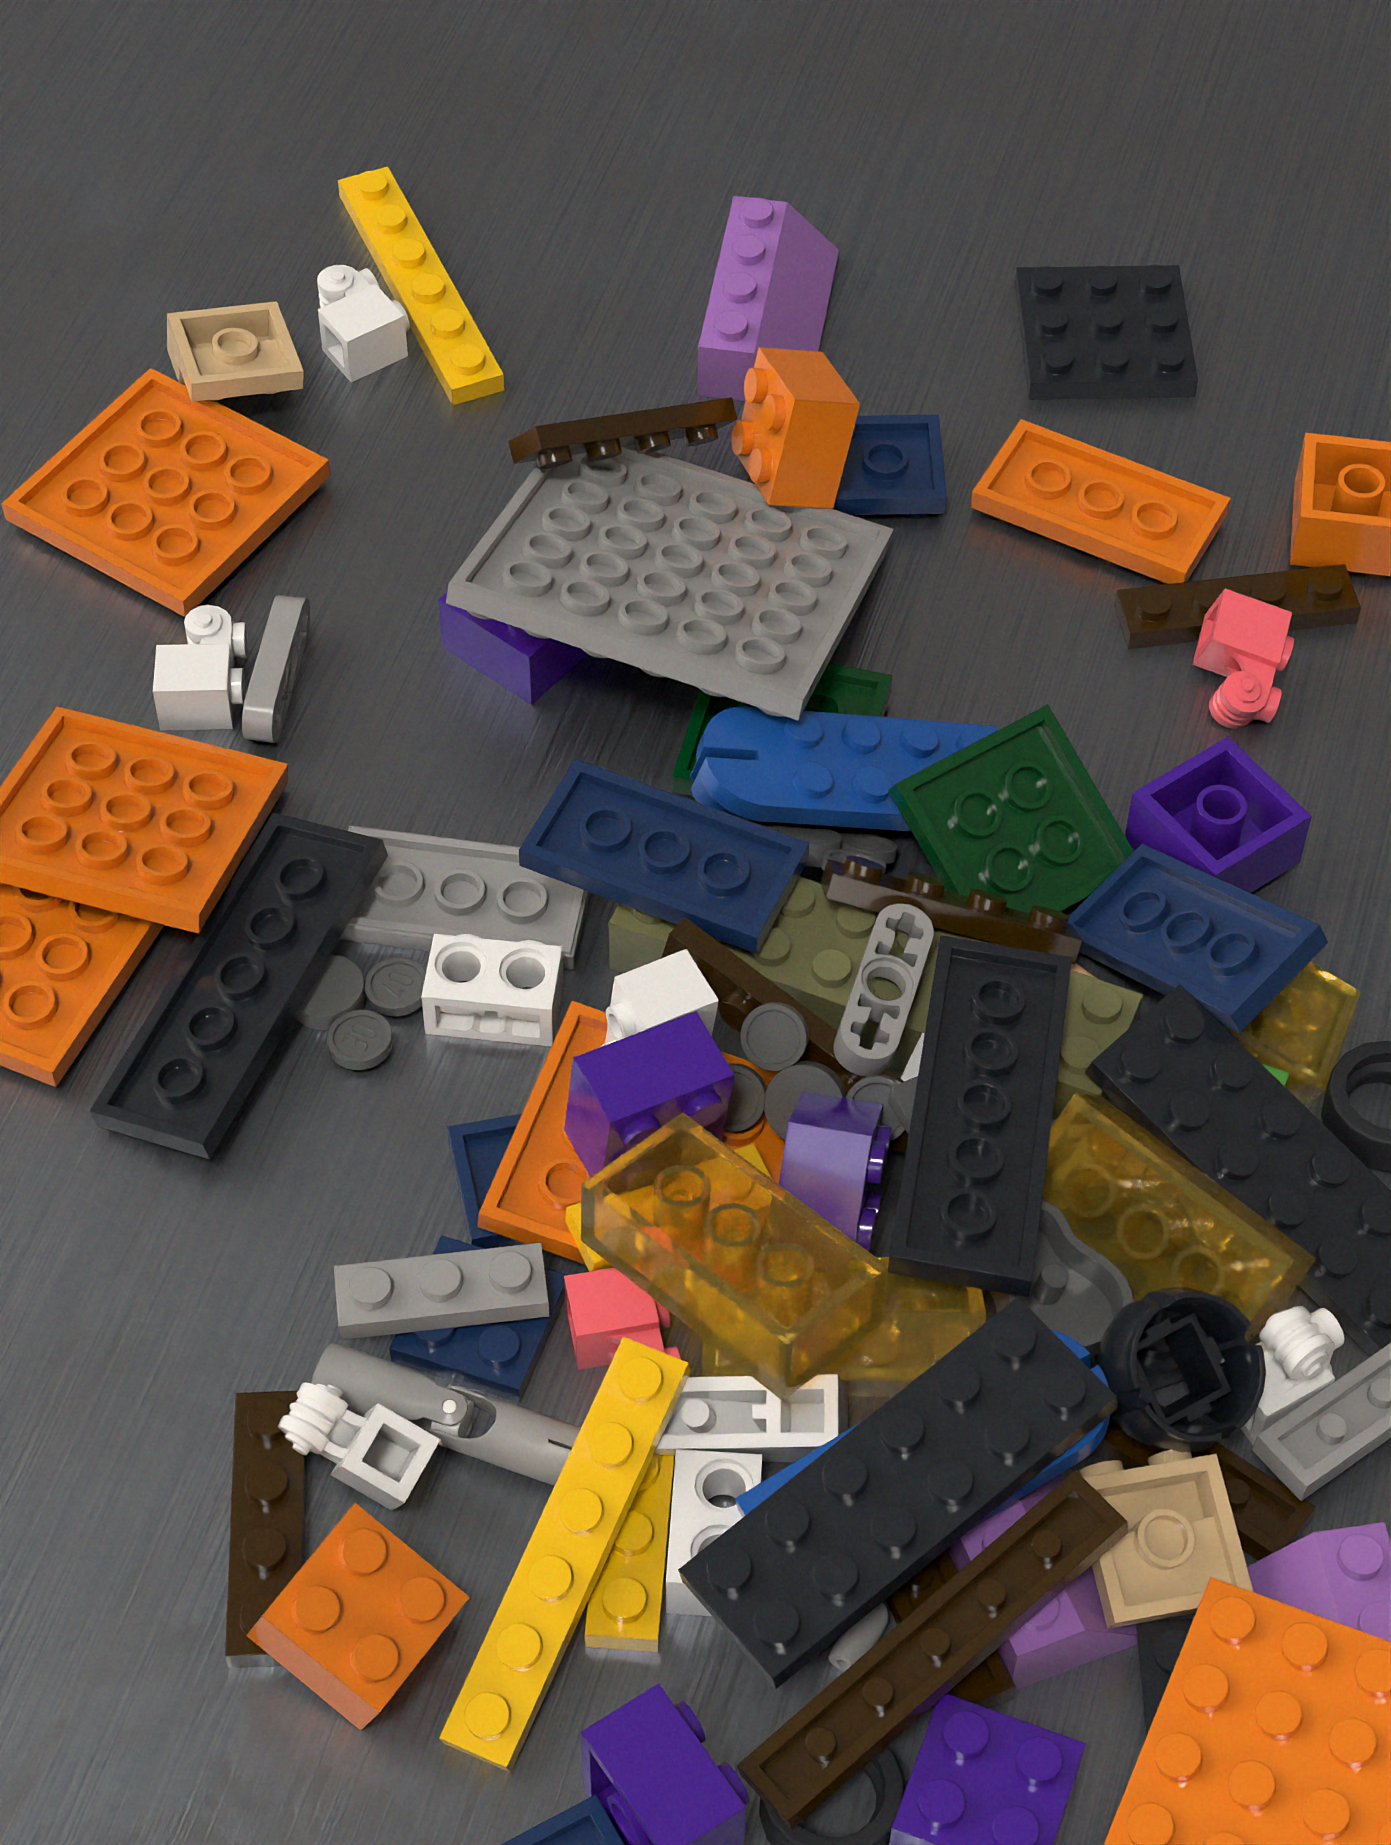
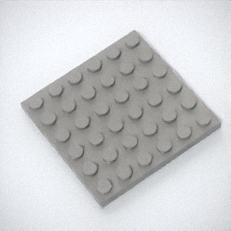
(676, 575)

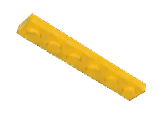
(421, 286)
(565, 1555)

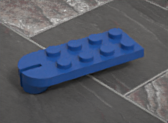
(820, 766)

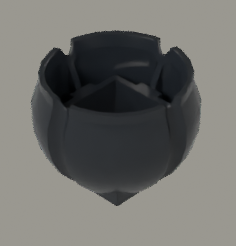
(1212, 1355)

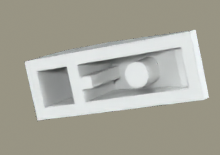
(747, 1418)

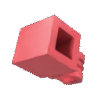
(1246, 645)
(604, 1309)

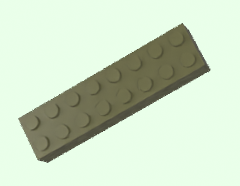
(817, 954)

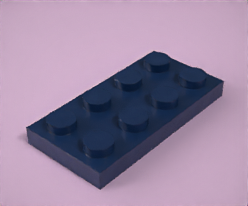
(664, 854)
(1196, 931)

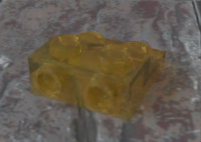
(1303, 1029)

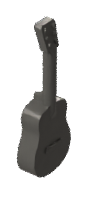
(1071, 1282)

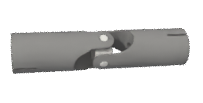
(516, 1441)

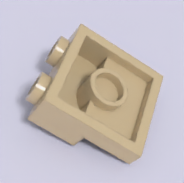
(233, 351)
(1174, 1541)

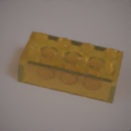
(733, 1255)

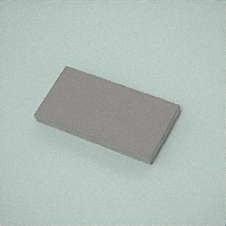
(463, 889)

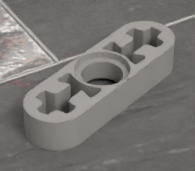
(276, 669)
(864, 1005)

